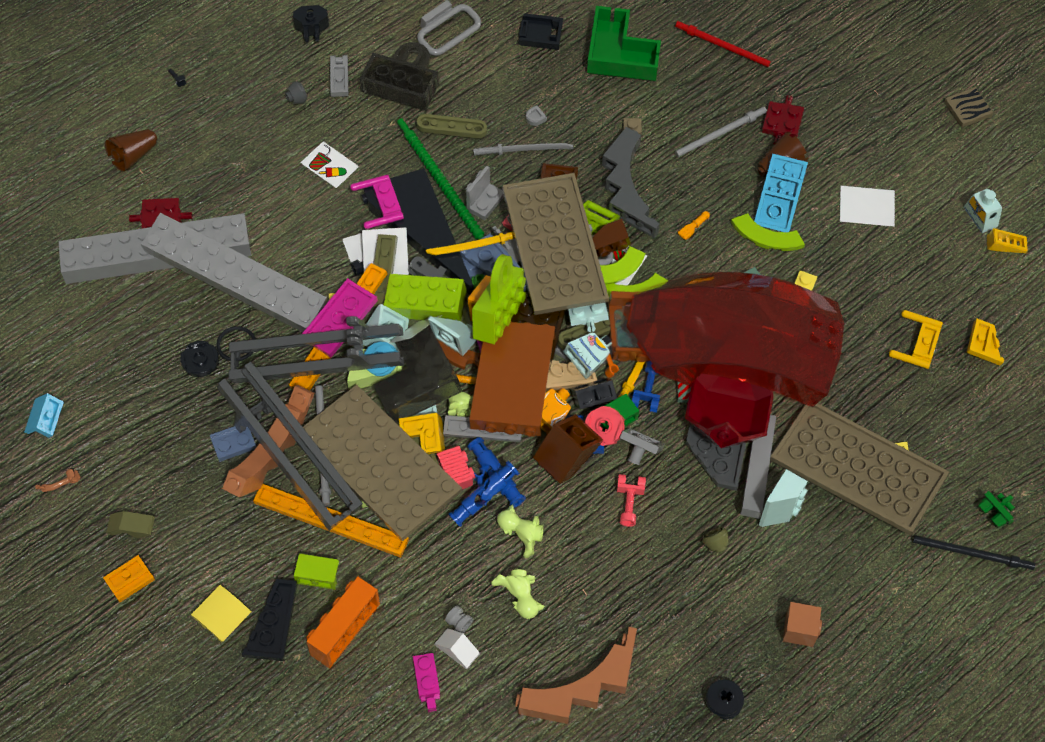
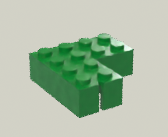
(617, 54)

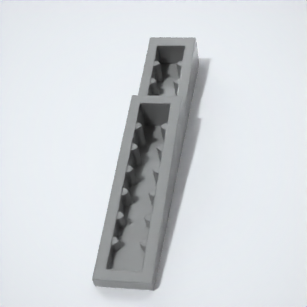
(758, 473)

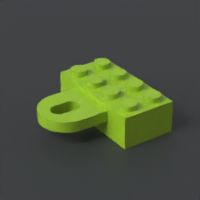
(498, 301)

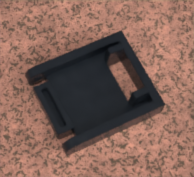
(537, 30)

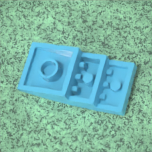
(780, 193)

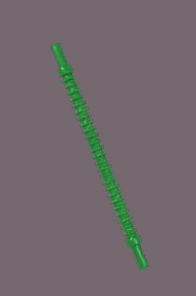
(444, 184)

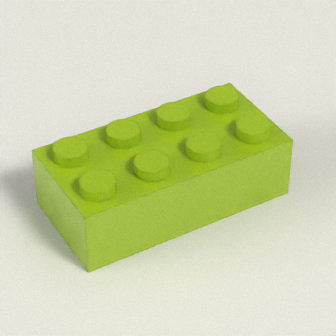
(425, 296)

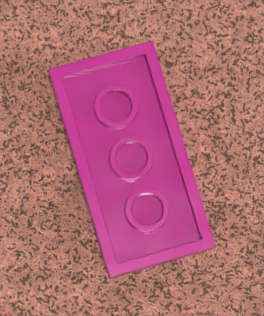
(346, 302)

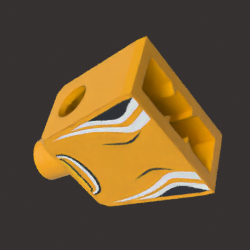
(554, 408)

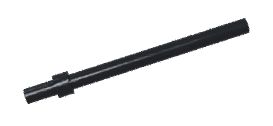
(1012, 561)

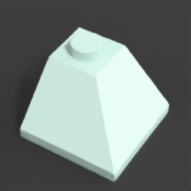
(385, 316)
(453, 333)

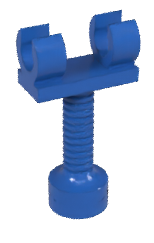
(647, 395)

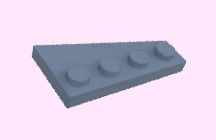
(486, 256)

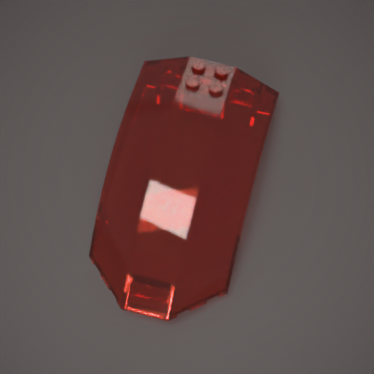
(742, 331)

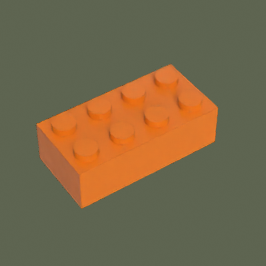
(343, 622)

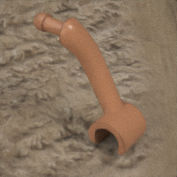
(72, 477)

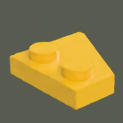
(984, 342)

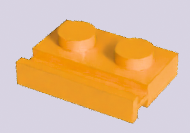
(128, 578)

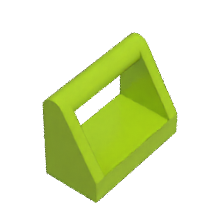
(595, 220)

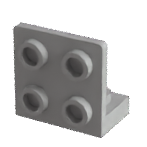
(482, 195)

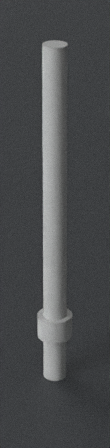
(749, 117)

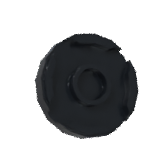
(199, 359)

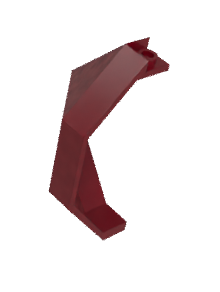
(729, 410)

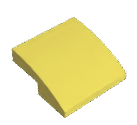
(221, 613)

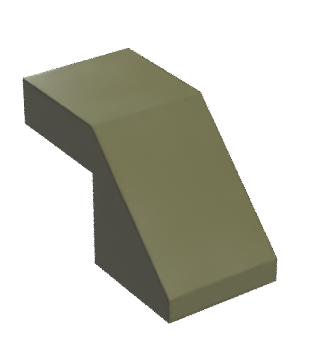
(132, 523)

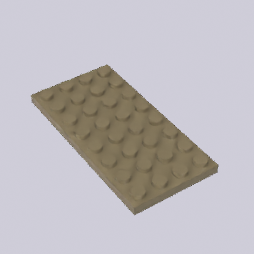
(555, 244)
(381, 462)
(860, 467)

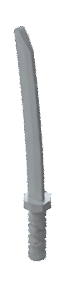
(500, 149)

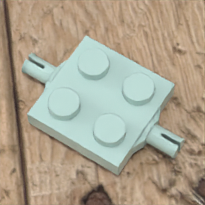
(588, 315)

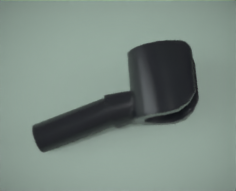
(180, 80)

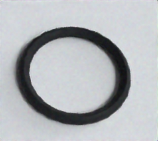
(225, 332)

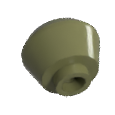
(716, 539)

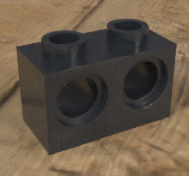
(594, 393)

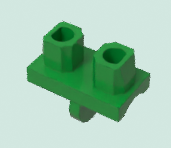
(1003, 515)

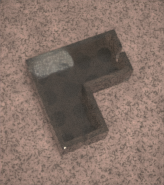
(424, 382)

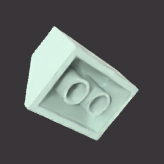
(784, 500)

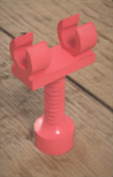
(628, 518)

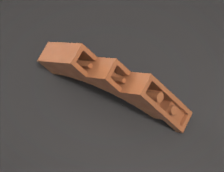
(252, 471)
(556, 703)

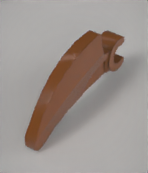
(457, 359)

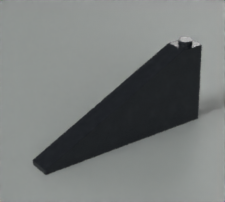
(423, 221)

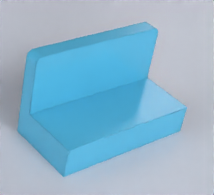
(44, 415)

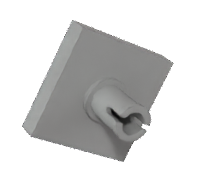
(641, 443)

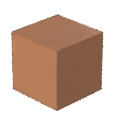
(802, 624)

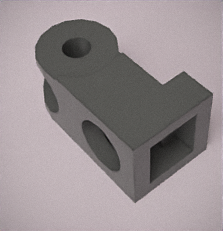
(420, 267)

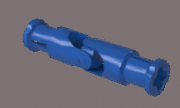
(491, 464)
(491, 487)

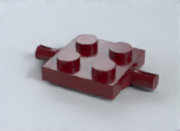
(783, 118)
(153, 207)

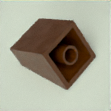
(567, 448)

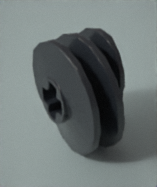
(724, 708)

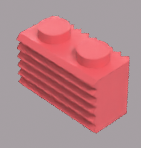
(454, 464)

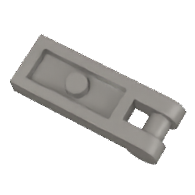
(339, 76)

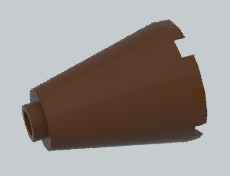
(129, 147)
(786, 147)

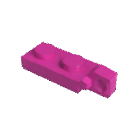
(427, 680)

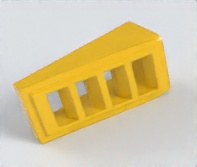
(995, 243)

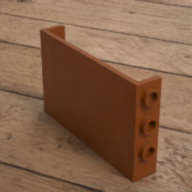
(513, 380)

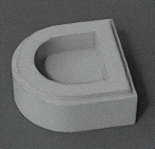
(535, 116)

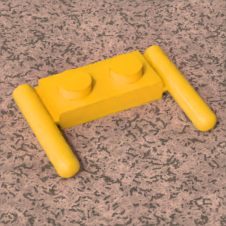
(925, 342)

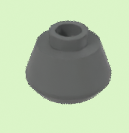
(296, 93)

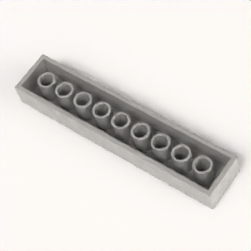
(123, 254)
(233, 273)

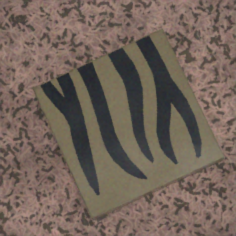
(968, 107)

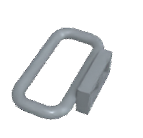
(440, 15)

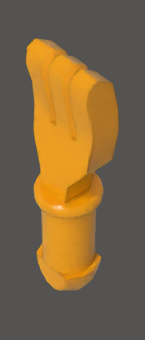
(689, 229)

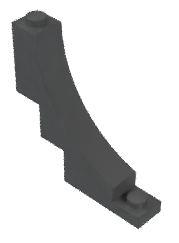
(619, 182)

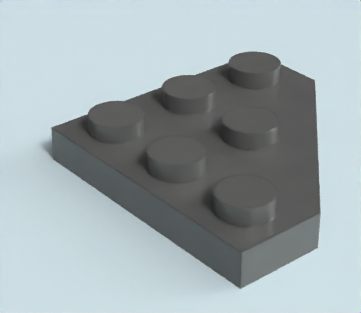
(721, 464)

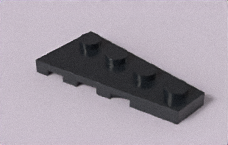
(273, 625)

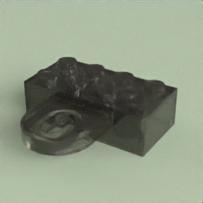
(401, 80)

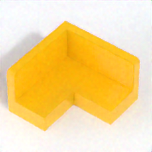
(428, 428)

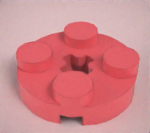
(615, 422)

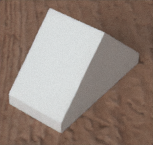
(457, 647)

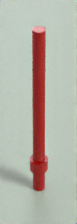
(693, 31)

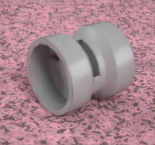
(459, 619)

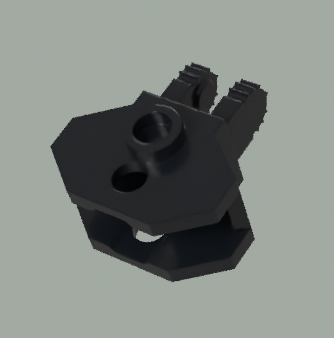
(311, 22)

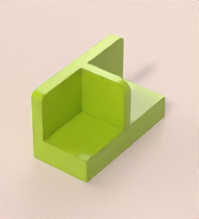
(316, 571)

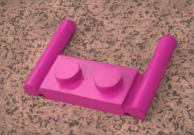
(386, 199)

